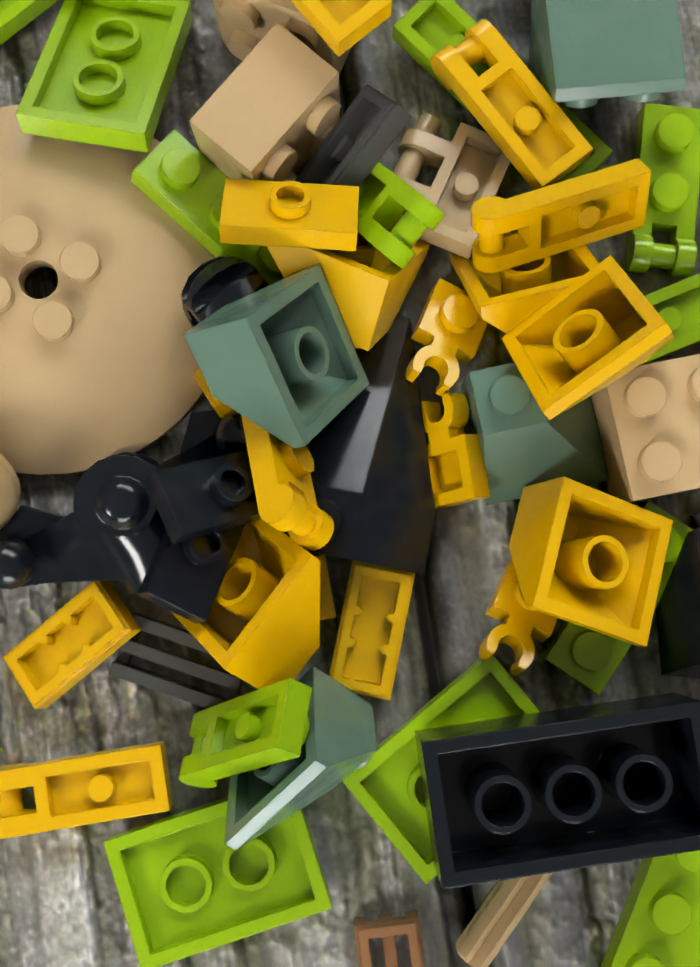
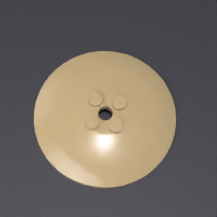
(106, 352)

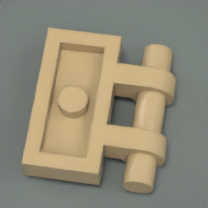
(467, 171)

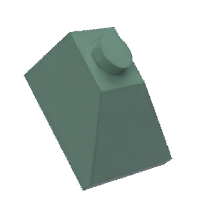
(281, 357)
(521, 442)
(337, 743)

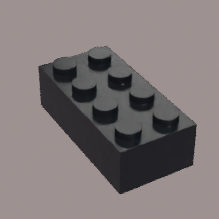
(562, 789)

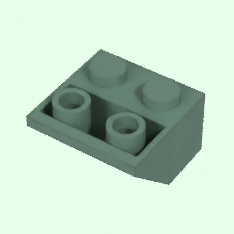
(606, 49)

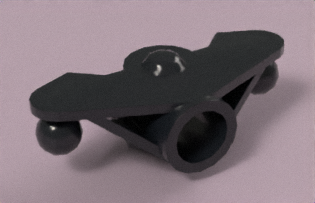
(113, 516)

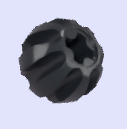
(218, 284)

